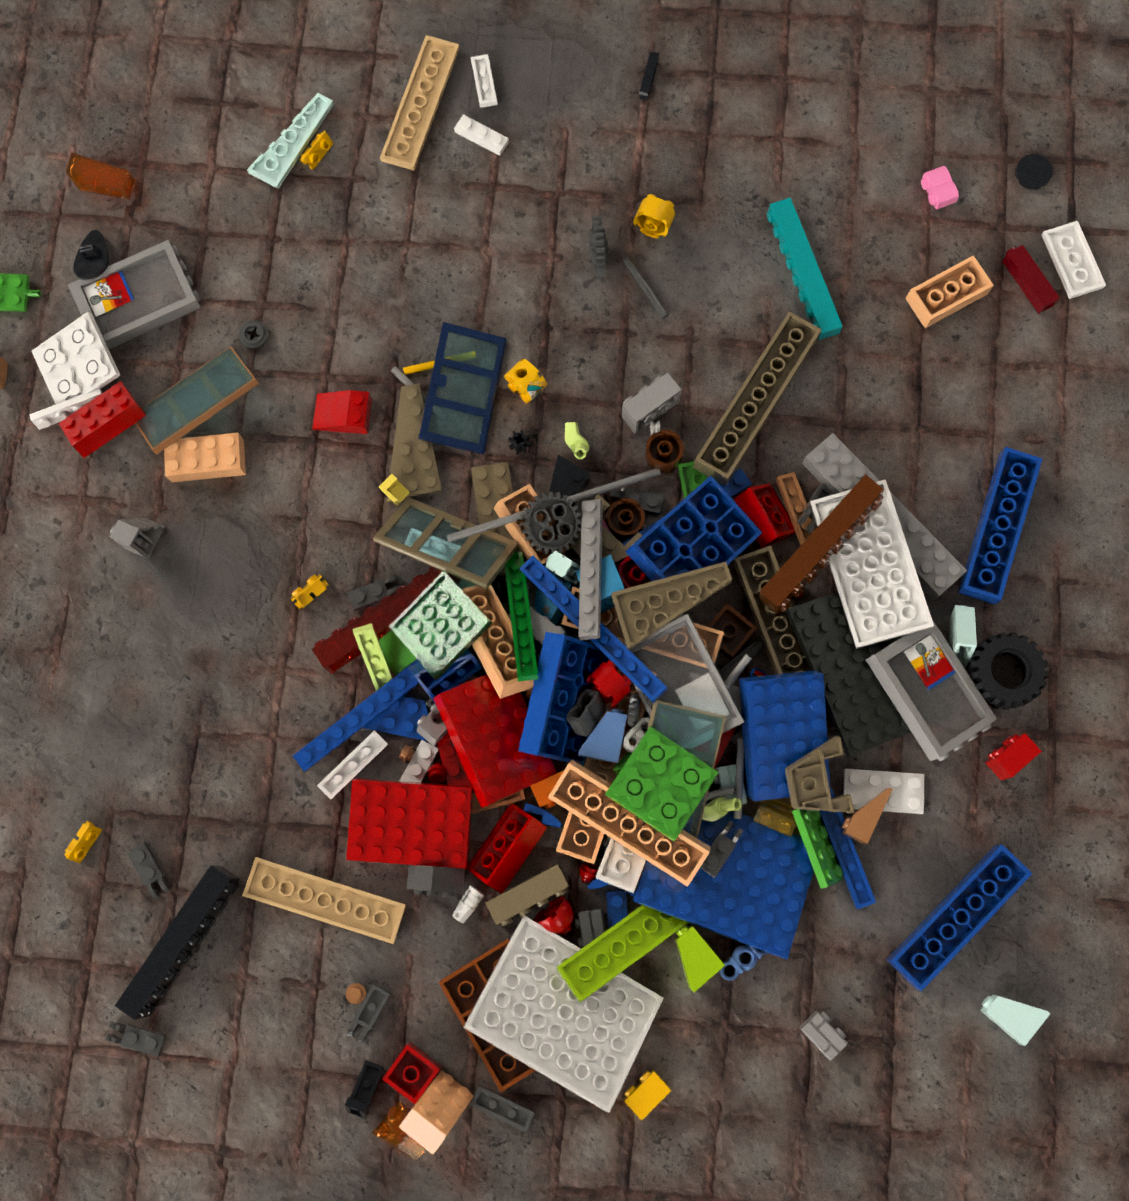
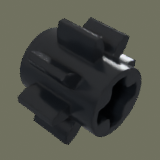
(515, 439)
(501, 590)

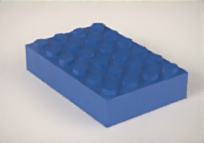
(695, 534)
(560, 681)
(781, 725)

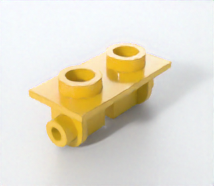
(319, 148)
(303, 596)
(78, 848)

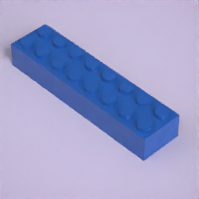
(1000, 526)
(959, 917)

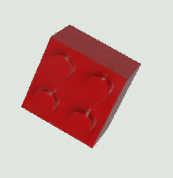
(1013, 756)
(412, 1072)

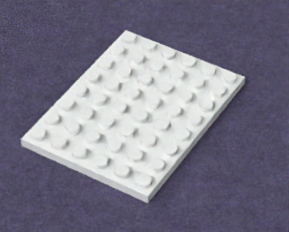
(544, 1025)

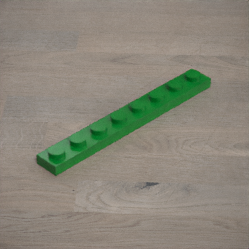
(521, 619)

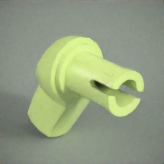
(575, 441)
(719, 807)

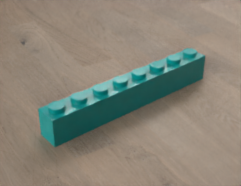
(804, 268)

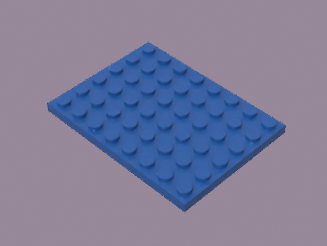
(753, 895)

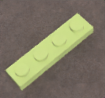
(373, 655)

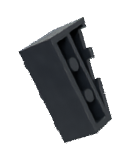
(568, 479)

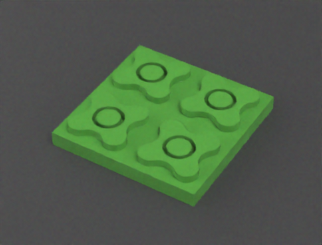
(661, 783)

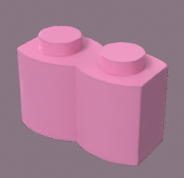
(940, 187)

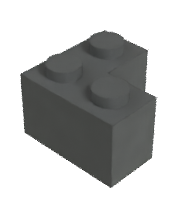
(435, 880)

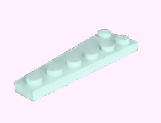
(285, 151)

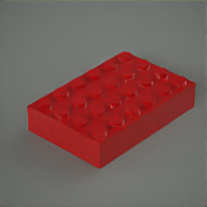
(488, 739)
(410, 823)

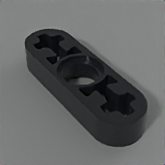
(649, 75)

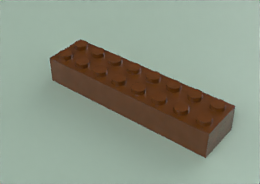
(821, 544)

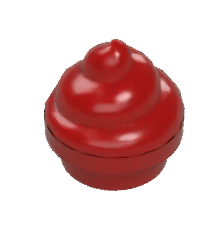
(437, 773)
(588, 872)

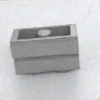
(823, 1035)

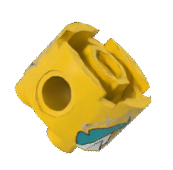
(525, 380)

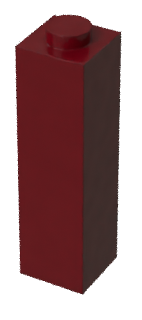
(1030, 279)

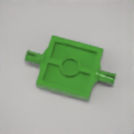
(15, 292)

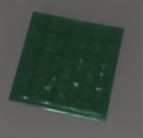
(440, 625)

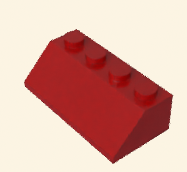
(506, 848)

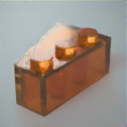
(99, 177)
(394, 1137)

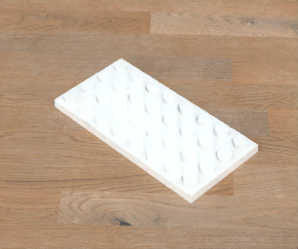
(876, 575)

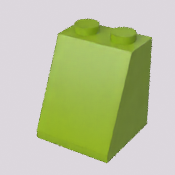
(697, 958)

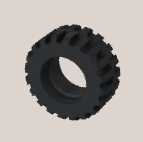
(1029, 660)

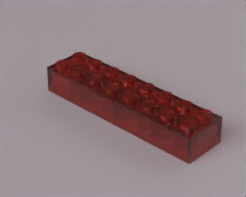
(342, 645)

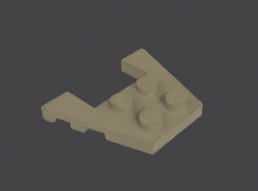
(610, 544)
(809, 781)

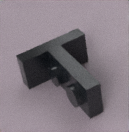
(364, 1089)

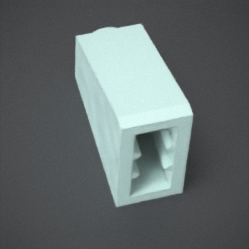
(963, 633)
(1014, 1018)

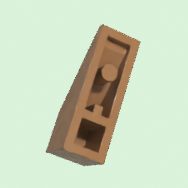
(864, 820)

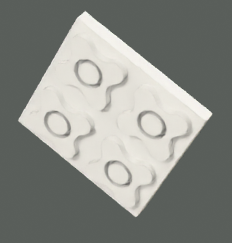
(76, 360)

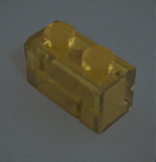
(776, 816)

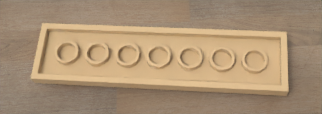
(419, 103)
(324, 900)

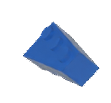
(458, 672)

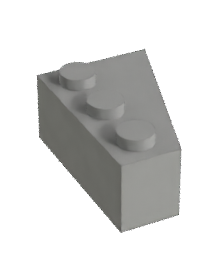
(137, 535)

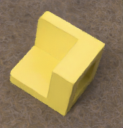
(394, 490)

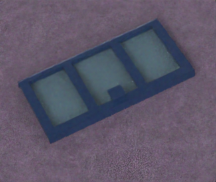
(462, 388)

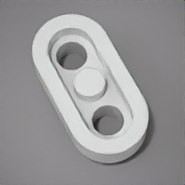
(635, 734)

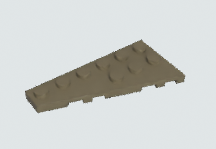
(413, 458)
(655, 604)

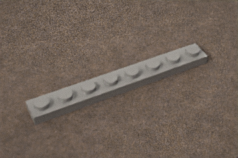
(590, 570)

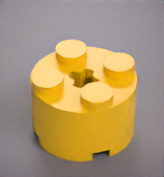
(654, 216)

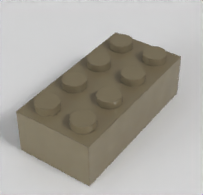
(527, 894)

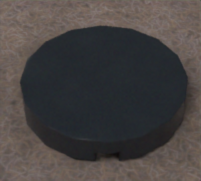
(1033, 171)

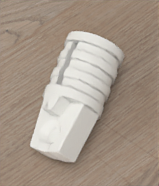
(467, 904)

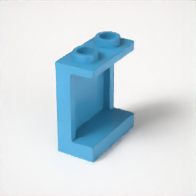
(610, 582)

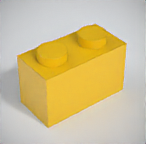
(646, 1094)

